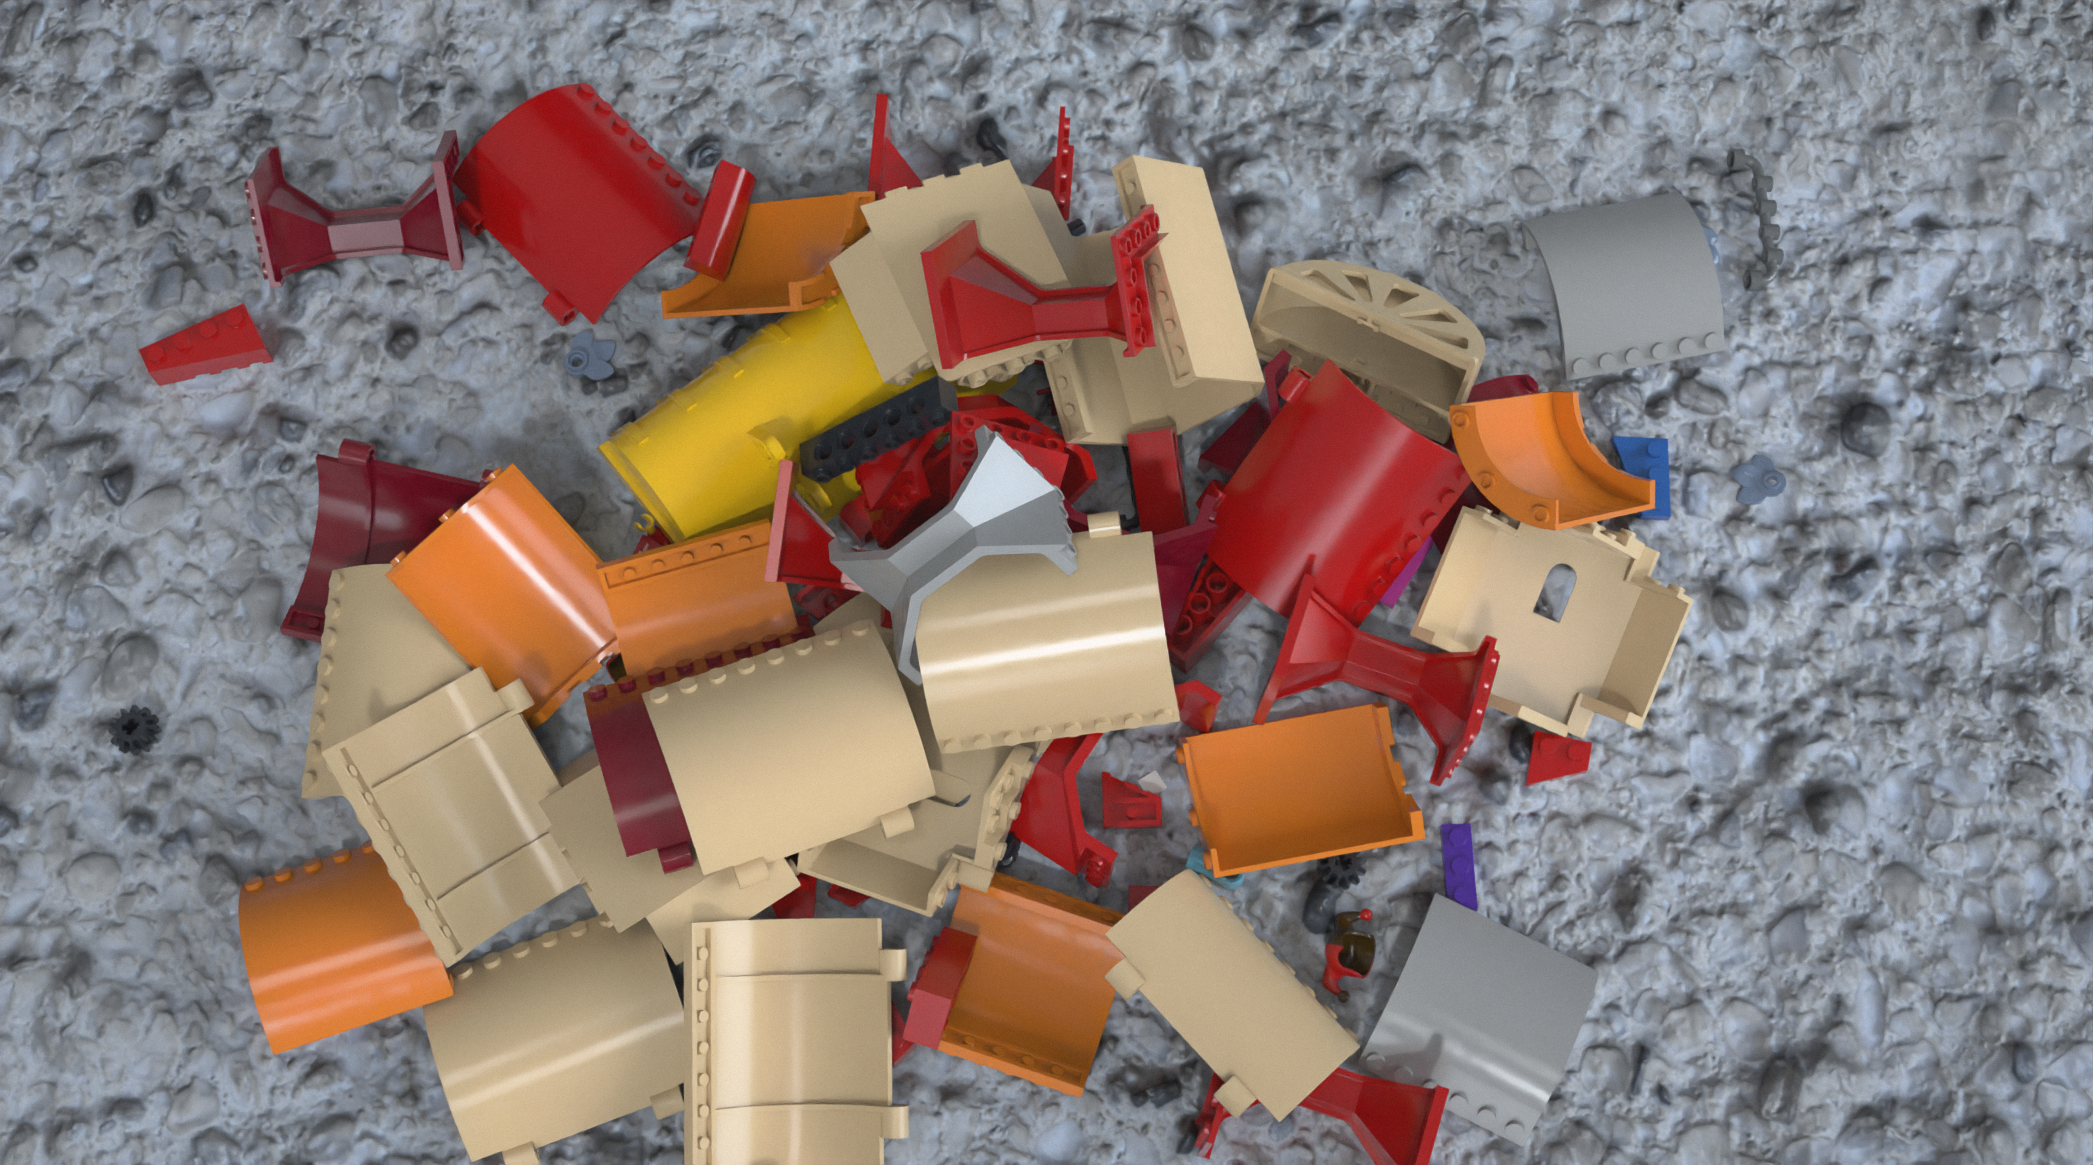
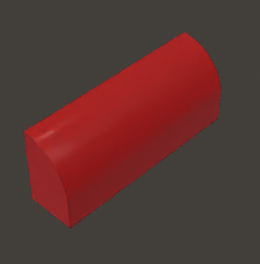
(720, 221)
(1158, 479)

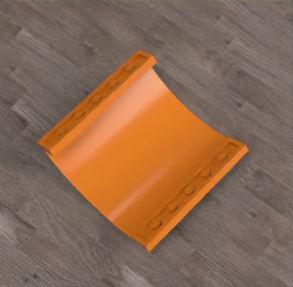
(694, 598)
(334, 948)
(1033, 984)

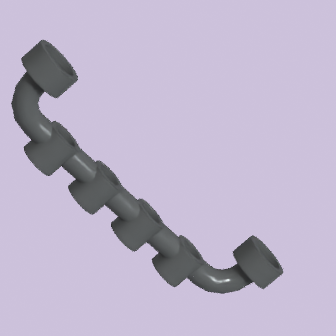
(1764, 209)

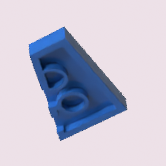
(1648, 460)

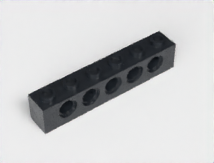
(878, 430)

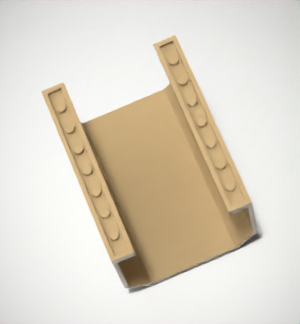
(1201, 332)

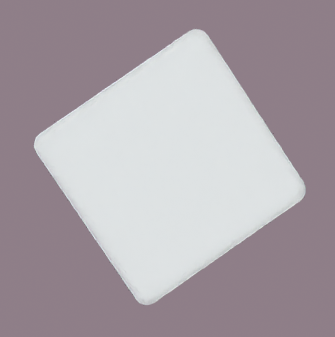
(1152, 783)

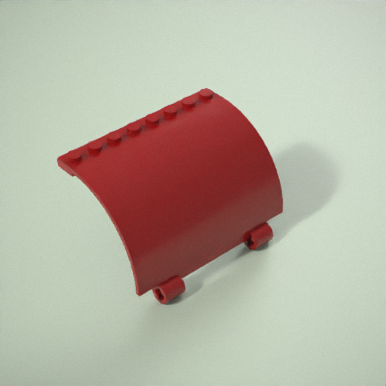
(574, 198)
(1332, 496)

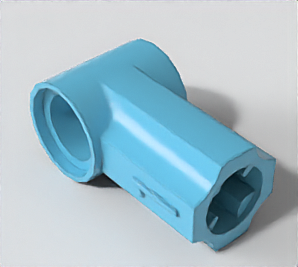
(1195, 862)

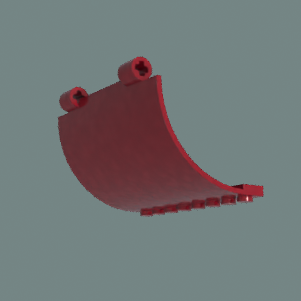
(367, 518)
(633, 760)

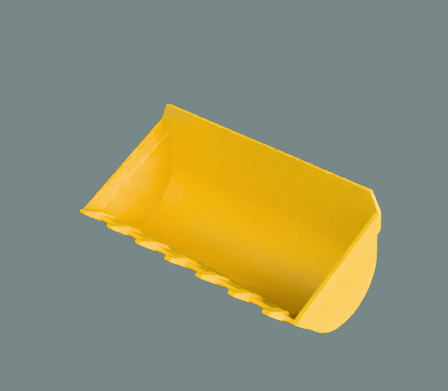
(717, 444)

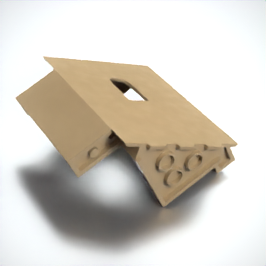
(887, 281)
(1553, 674)
(947, 841)
(635, 885)

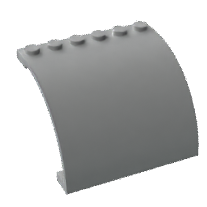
(1630, 284)
(1481, 1018)

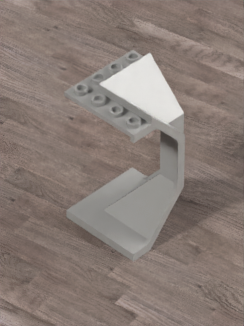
(996, 511)

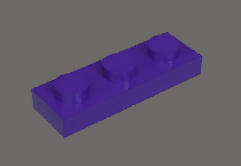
(1458, 864)

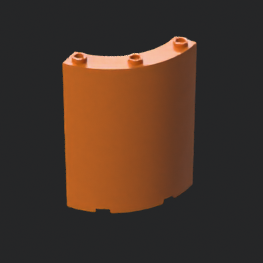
(778, 259)
(1539, 464)
(513, 592)
(1297, 790)

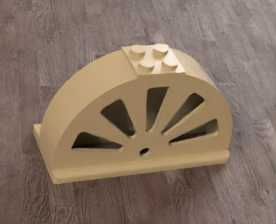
(1379, 330)

